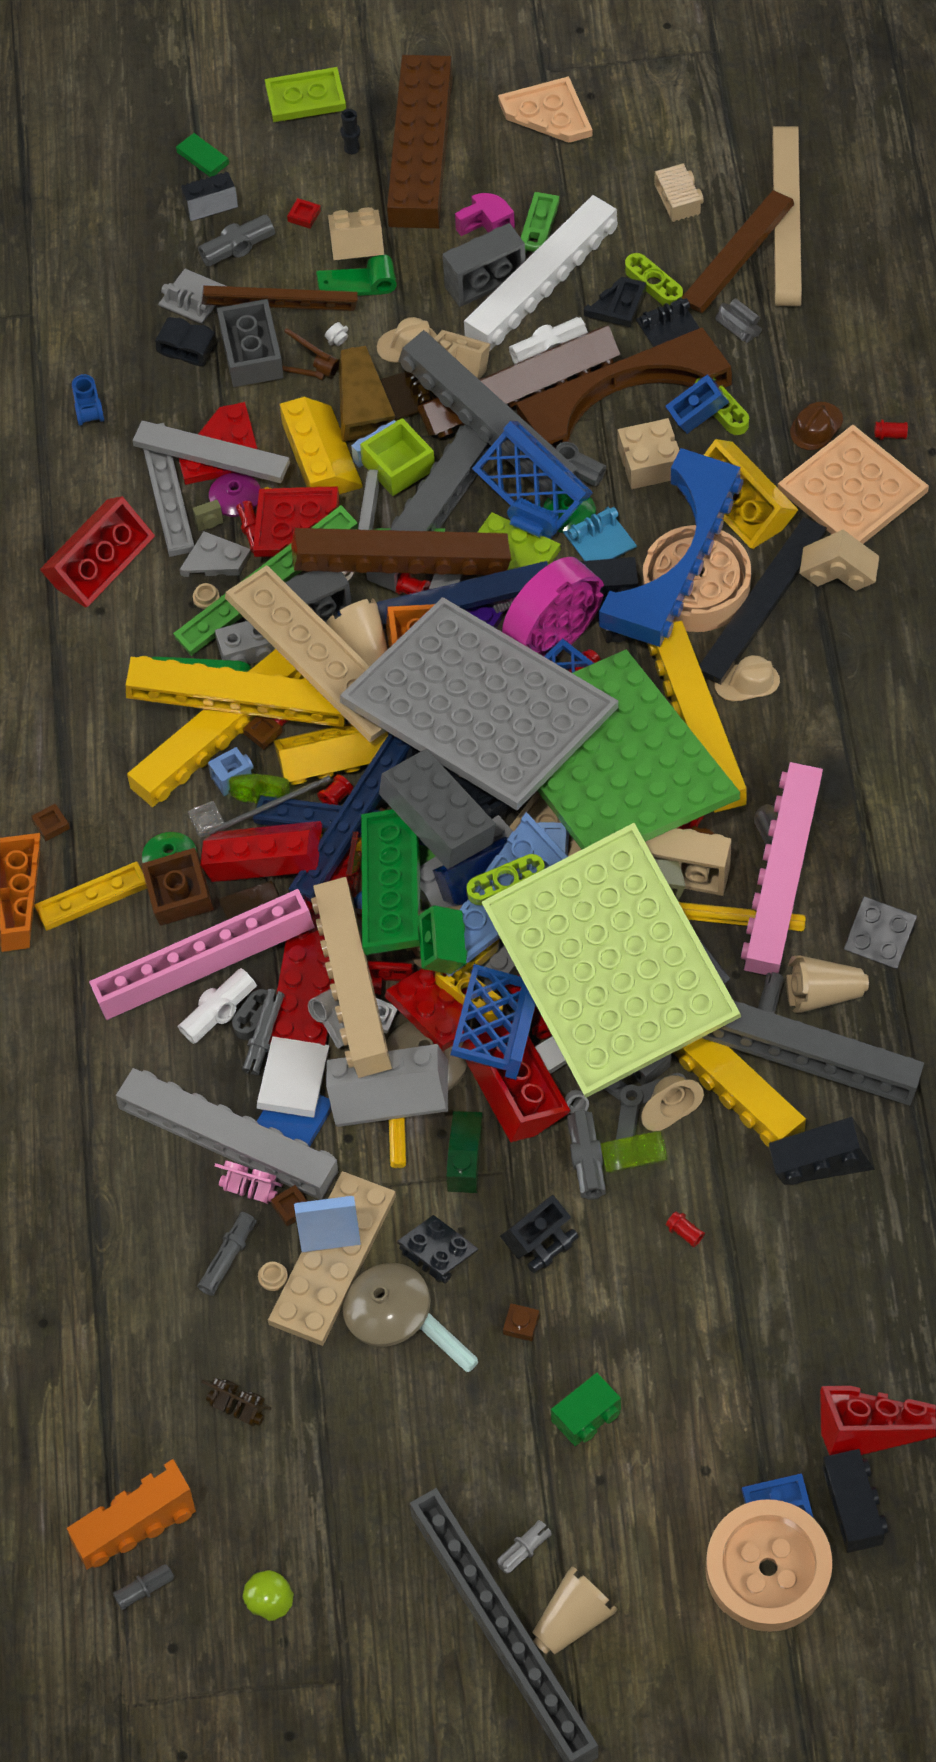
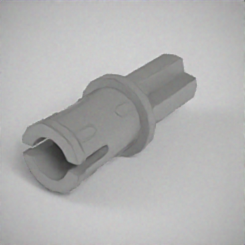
(523, 1547)

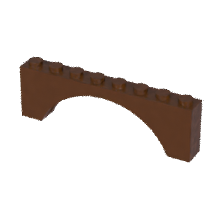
(674, 361)

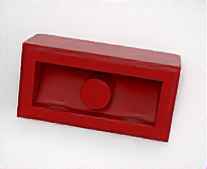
(390, 970)

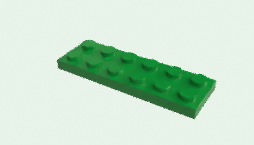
(389, 883)

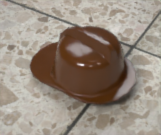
(816, 425)

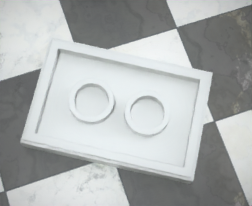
(293, 1077)

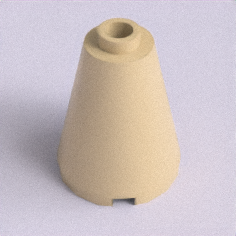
(361, 629)
(822, 983)
(571, 1613)

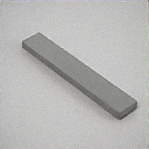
(211, 451)
(169, 502)

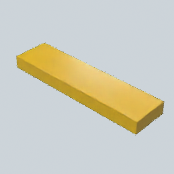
(91, 896)

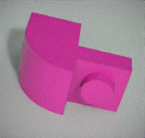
(486, 211)

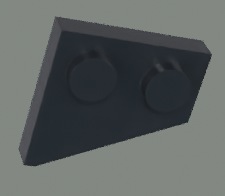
(618, 303)

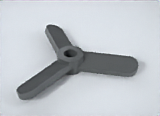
(630, 1109)

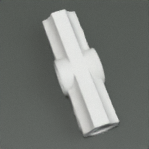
(547, 338)
(217, 1006)

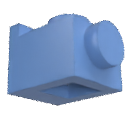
(228, 765)

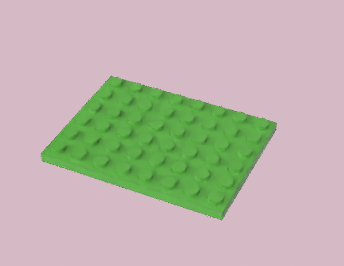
(636, 765)

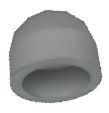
(580, 1102)

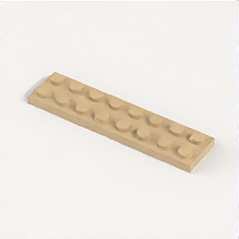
(302, 640)

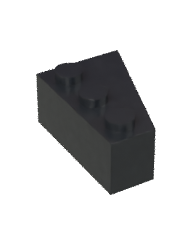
(822, 1153)

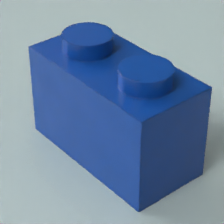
(697, 404)

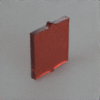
(353, 868)

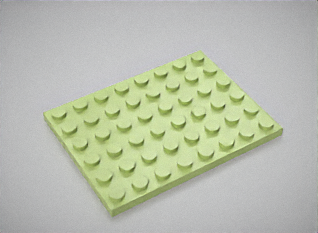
(610, 960)

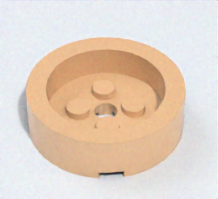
(722, 585)
(774, 1533)

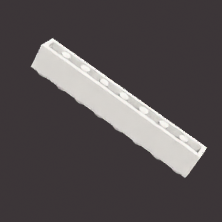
(541, 272)

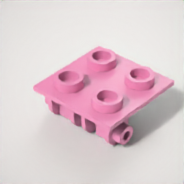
(239, 1177)

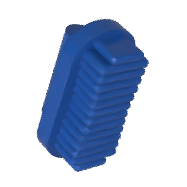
(532, 518)

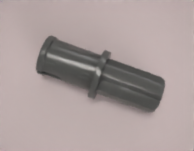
(143, 1586)

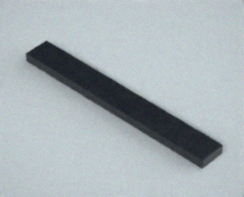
(760, 602)

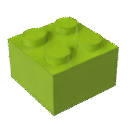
(398, 456)

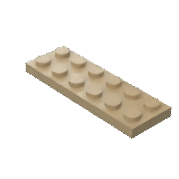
(324, 1276)

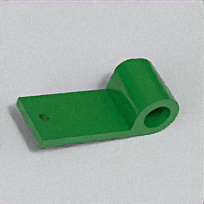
(373, 280)

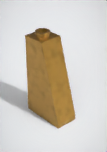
(362, 396)

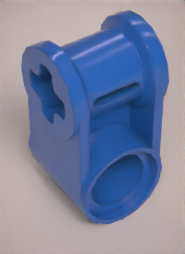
(86, 403)

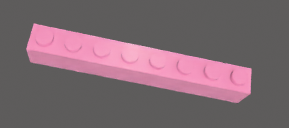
(783, 869)
(202, 954)

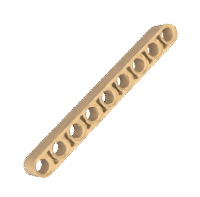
(787, 232)

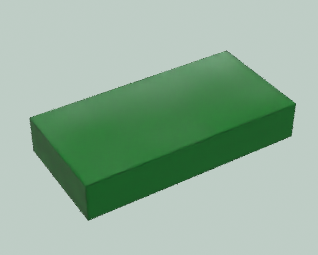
(202, 155)

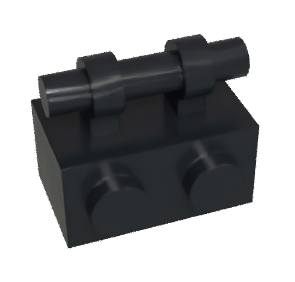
(536, 1227)

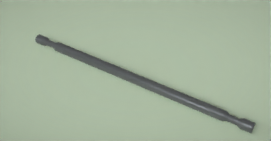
(273, 803)

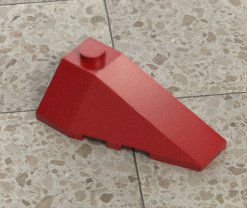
(872, 1422)

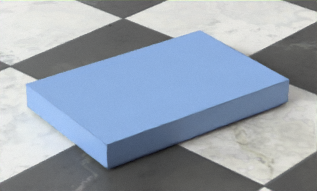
(327, 1223)

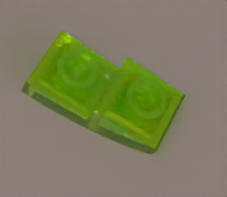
(252, 786)
(633, 1151)

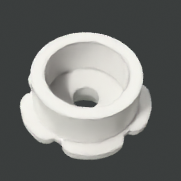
(336, 334)

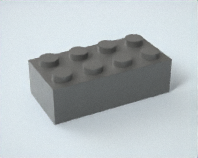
(437, 808)

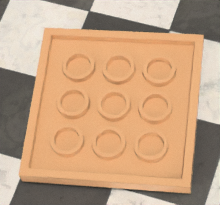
(853, 486)

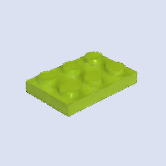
(305, 94)
(523, 546)

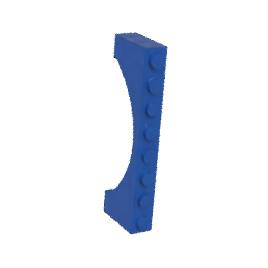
(650, 609)

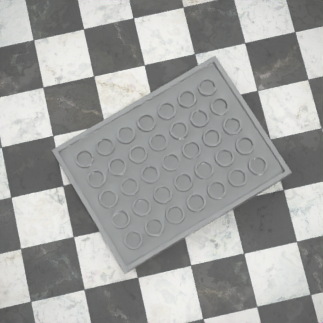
(479, 702)

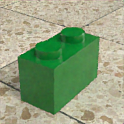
(442, 939)
(586, 1410)

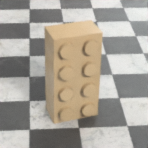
(701, 857)

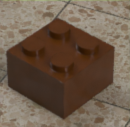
(177, 886)

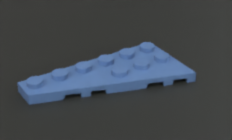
(525, 840)

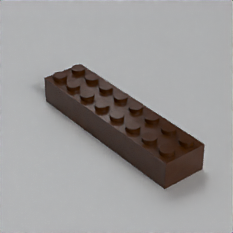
(420, 141)

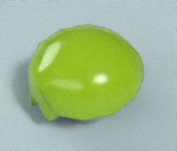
(268, 1595)

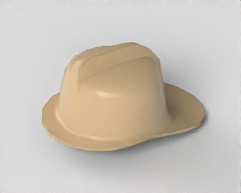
(392, 342)
(749, 680)
(671, 1101)

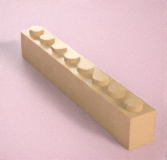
(352, 978)

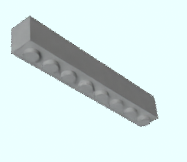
(227, 1133)

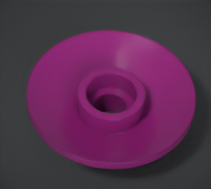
(228, 498)

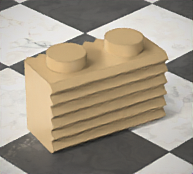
(678, 192)

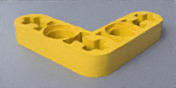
(462, 979)

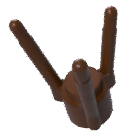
(324, 363)

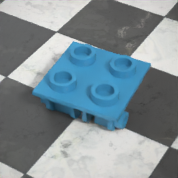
(600, 536)

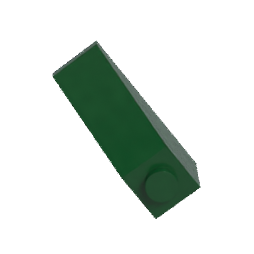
(464, 1152)

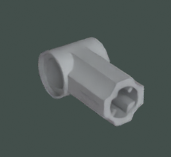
(323, 1010)

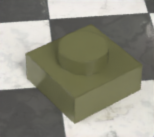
(207, 515)

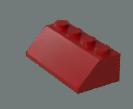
(98, 551)
(261, 851)
(522, 1104)

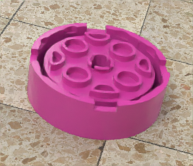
(554, 606)

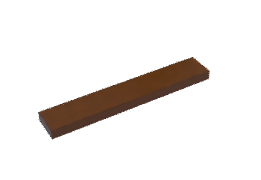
(738, 250)
(280, 297)

